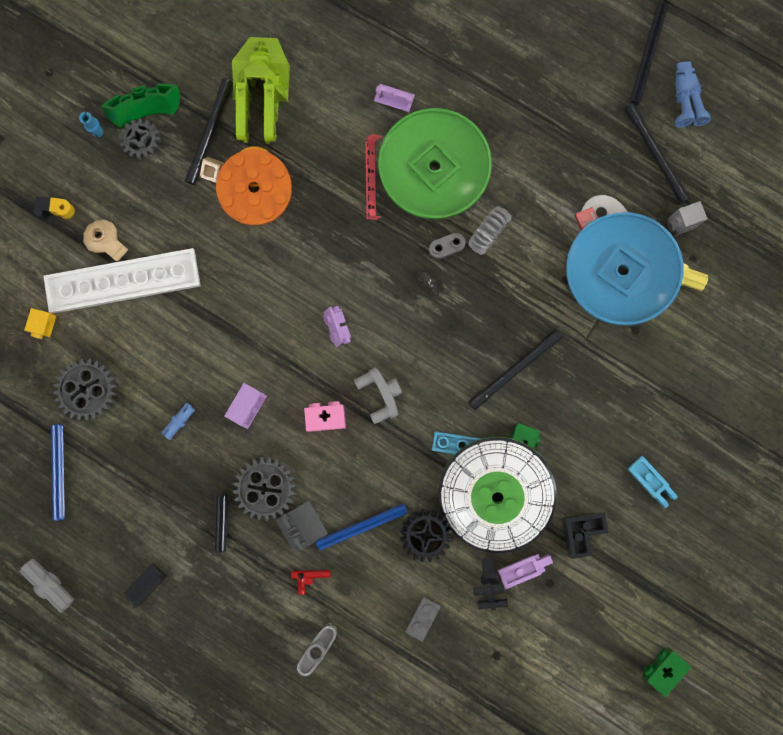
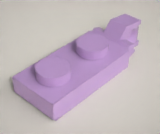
(523, 570)

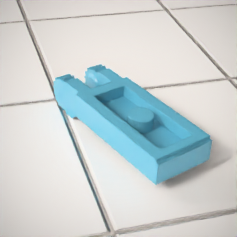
(651, 480)

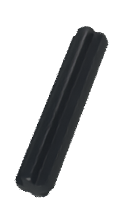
(221, 523)

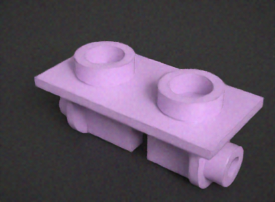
(394, 97)
(333, 318)

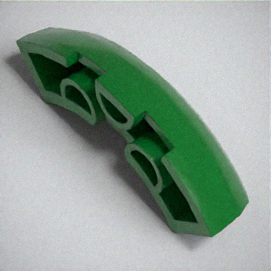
(141, 103)

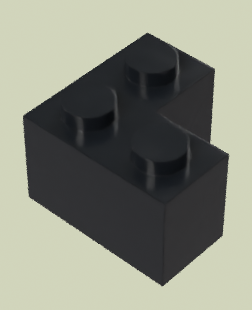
(579, 528)

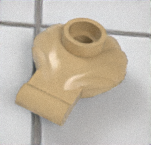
(102, 238)

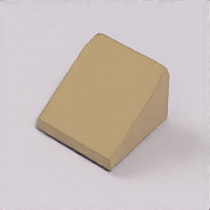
(210, 169)

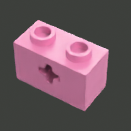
(335, 421)

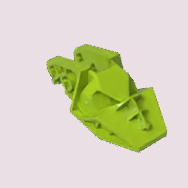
(265, 61)

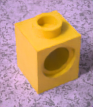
(40, 323)

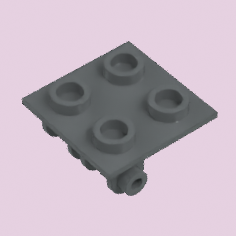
(301, 527)

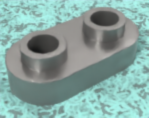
(447, 246)

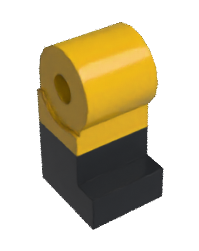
(53, 206)

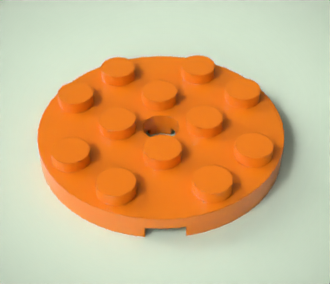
(249, 168)

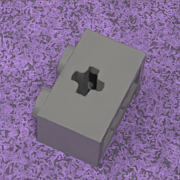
(686, 218)

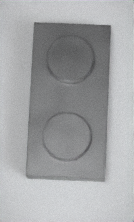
(422, 618)

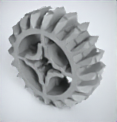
(489, 230)

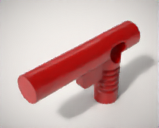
(308, 578)

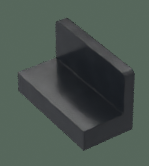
(145, 585)

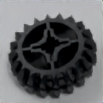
(423, 552)

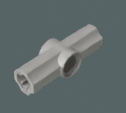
(46, 585)

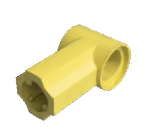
(694, 279)

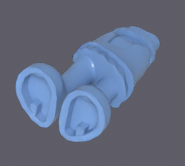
(689, 87)

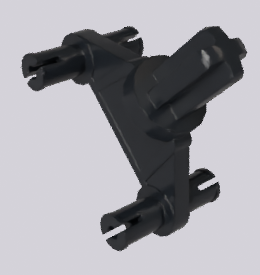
(488, 579)

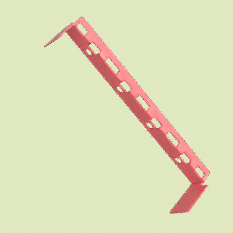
(371, 160)

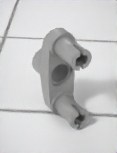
(388, 391)
(323, 641)

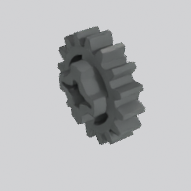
(132, 136)

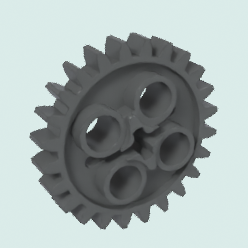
(77, 376)
(262, 506)

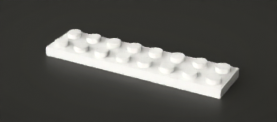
(121, 281)

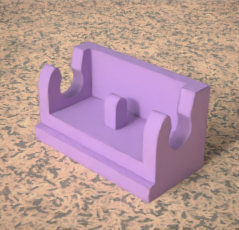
(245, 406)

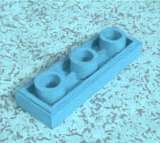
(449, 442)

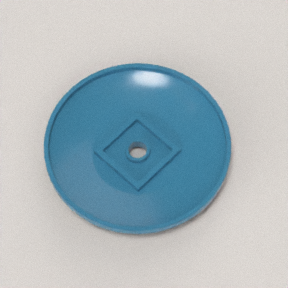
(641, 247)

